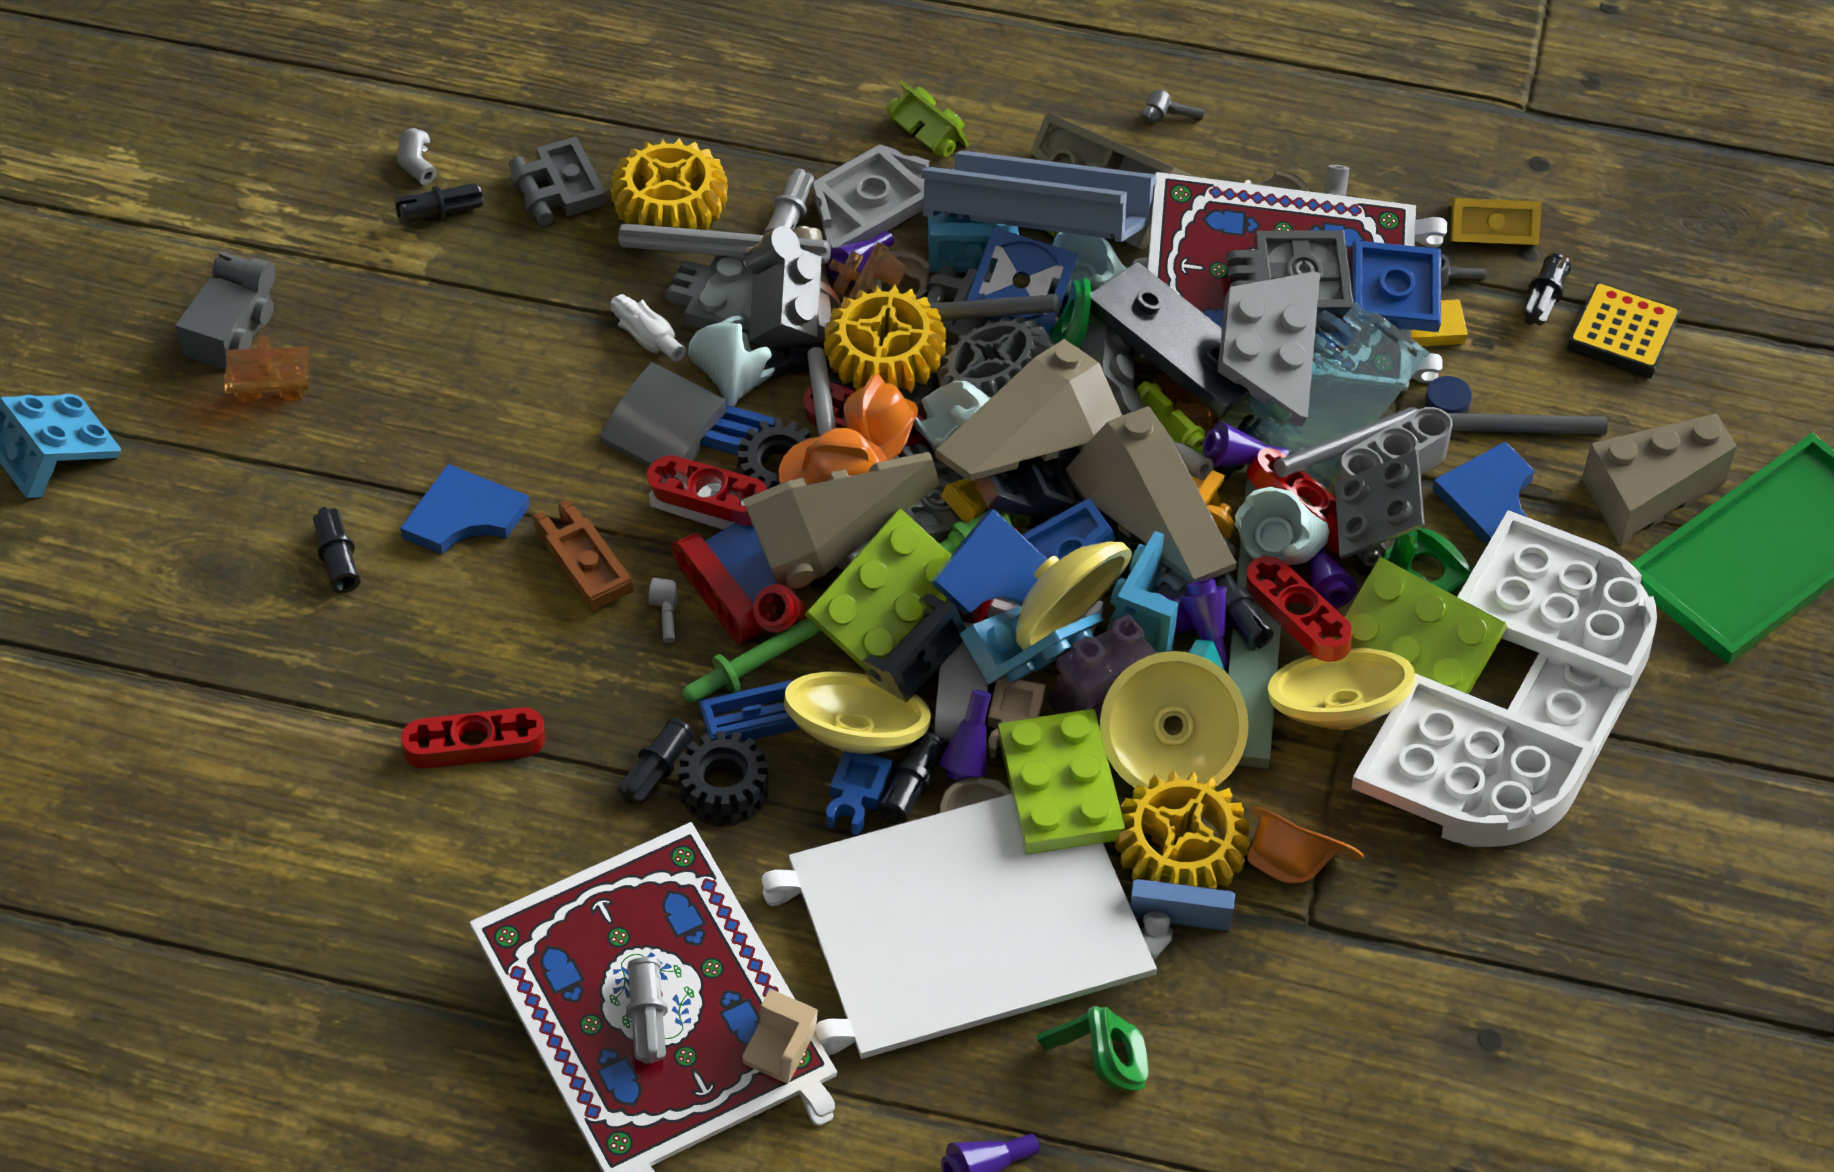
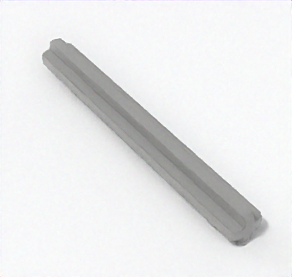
(703, 241)

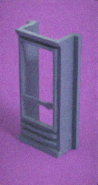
(1041, 195)

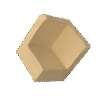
(781, 1036)

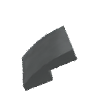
(662, 417)

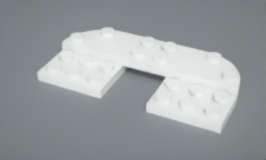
(1517, 770)

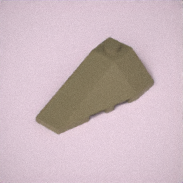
(1043, 409)
(821, 524)

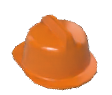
(881, 415)
(830, 452)
(1290, 851)

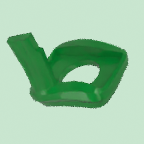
(1075, 316)
(1429, 543)
(1104, 1028)

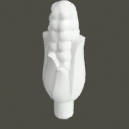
(647, 327)

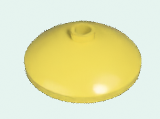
(1069, 589)
(1182, 687)
(1342, 691)
(854, 713)

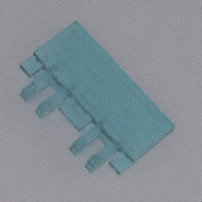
(1345, 386)

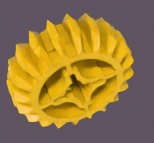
(669, 180)
(885, 337)
(1166, 815)

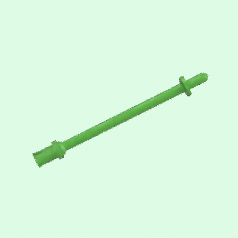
(728, 672)

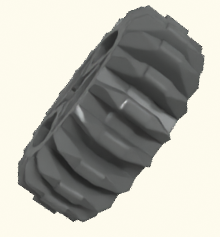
(993, 354)

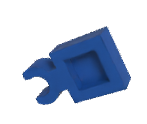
(856, 785)

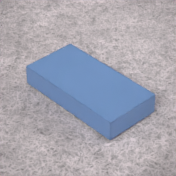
(1184, 904)

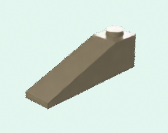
(1072, 144)
(1145, 487)

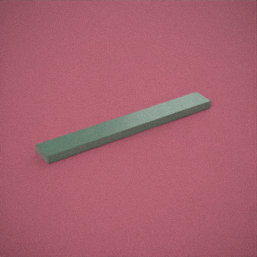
(1253, 672)

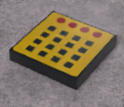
(1623, 329)

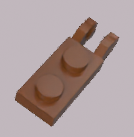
(584, 556)

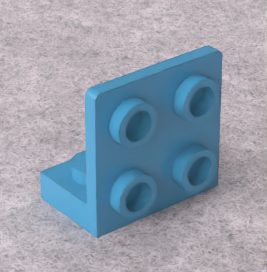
(959, 242)
(47, 430)
(1138, 597)
(999, 656)

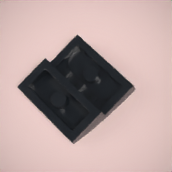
(1029, 490)

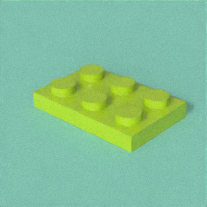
(880, 590)
(1424, 625)
(1060, 781)

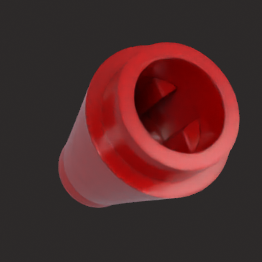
(770, 608)

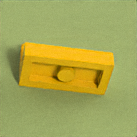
(1495, 221)

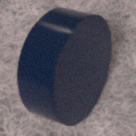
(1449, 394)

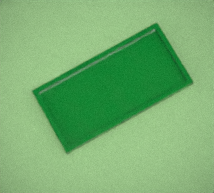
(1750, 554)

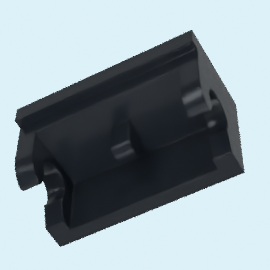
(918, 651)

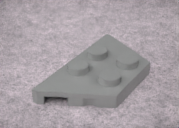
(869, 195)
(1271, 340)

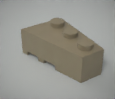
(1655, 471)

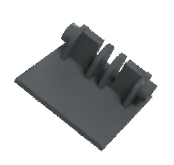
(1379, 507)

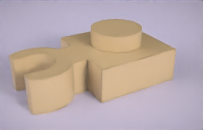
(1012, 703)

